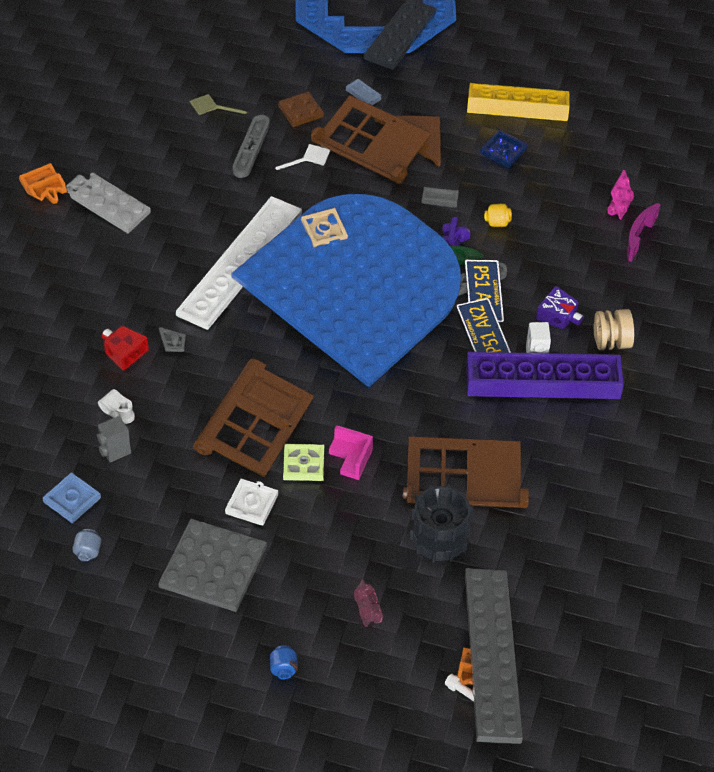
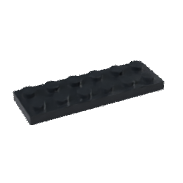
(400, 34)

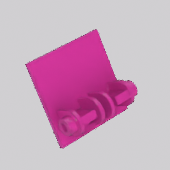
(621, 195)

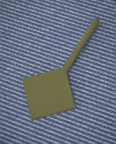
(206, 104)

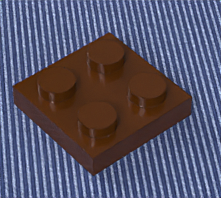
(300, 109)

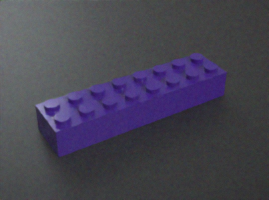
(544, 375)

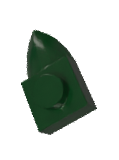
(465, 253)

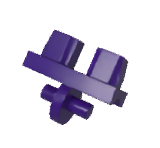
(454, 233)

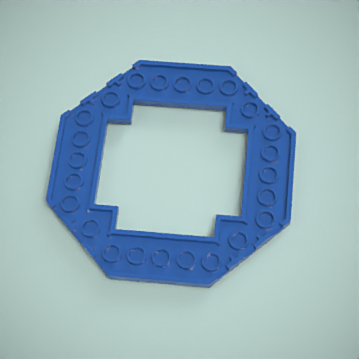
(314, 16)

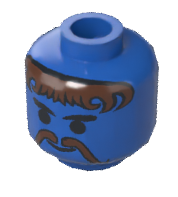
(283, 662)

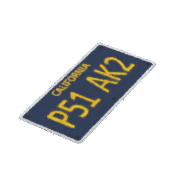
(484, 282)
(483, 326)

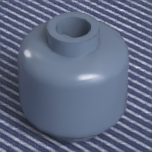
(86, 544)

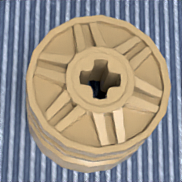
(614, 329)

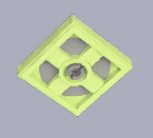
(303, 462)

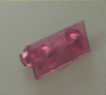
(365, 596)

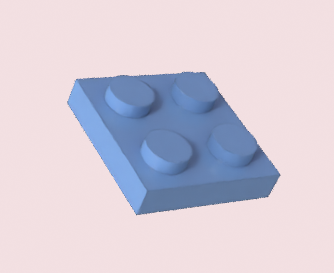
(71, 497)

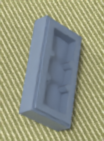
(363, 92)

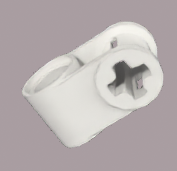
(117, 405)

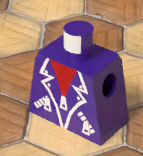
(559, 309)

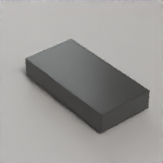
(440, 197)

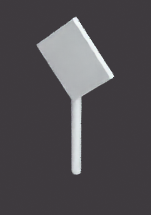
(313, 154)

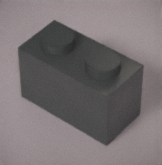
(114, 439)

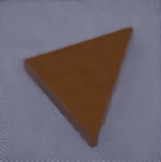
(431, 124)

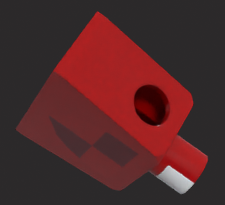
(124, 346)

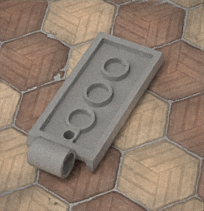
(108, 201)

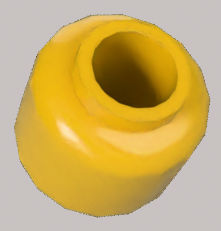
(498, 215)

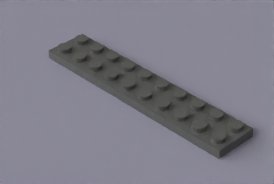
(492, 657)

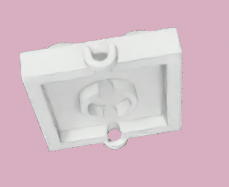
(251, 502)

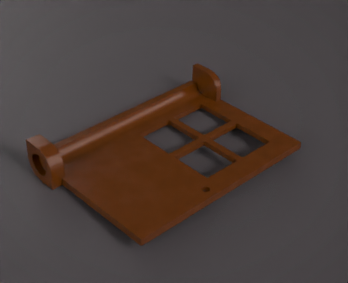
(390, 149)
(267, 399)
(491, 470)

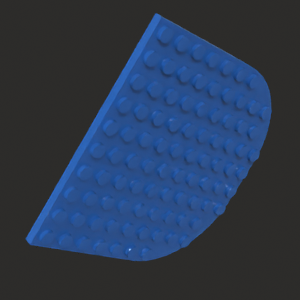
(359, 295)

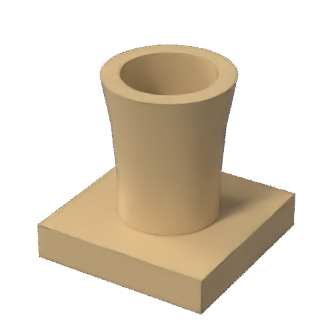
(321, 218)

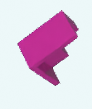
(354, 448)

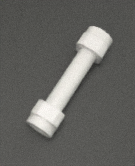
(453, 683)

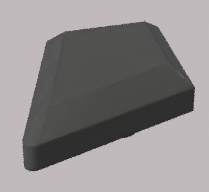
(172, 340)

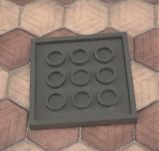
(213, 565)

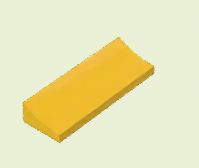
(518, 102)

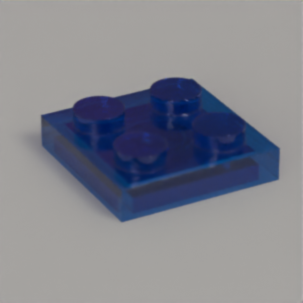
(504, 148)

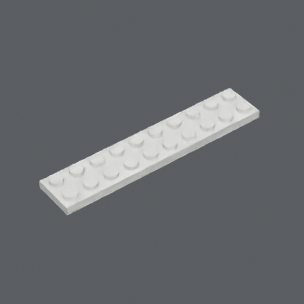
(218, 286)

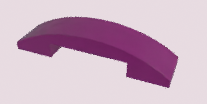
(646, 218)

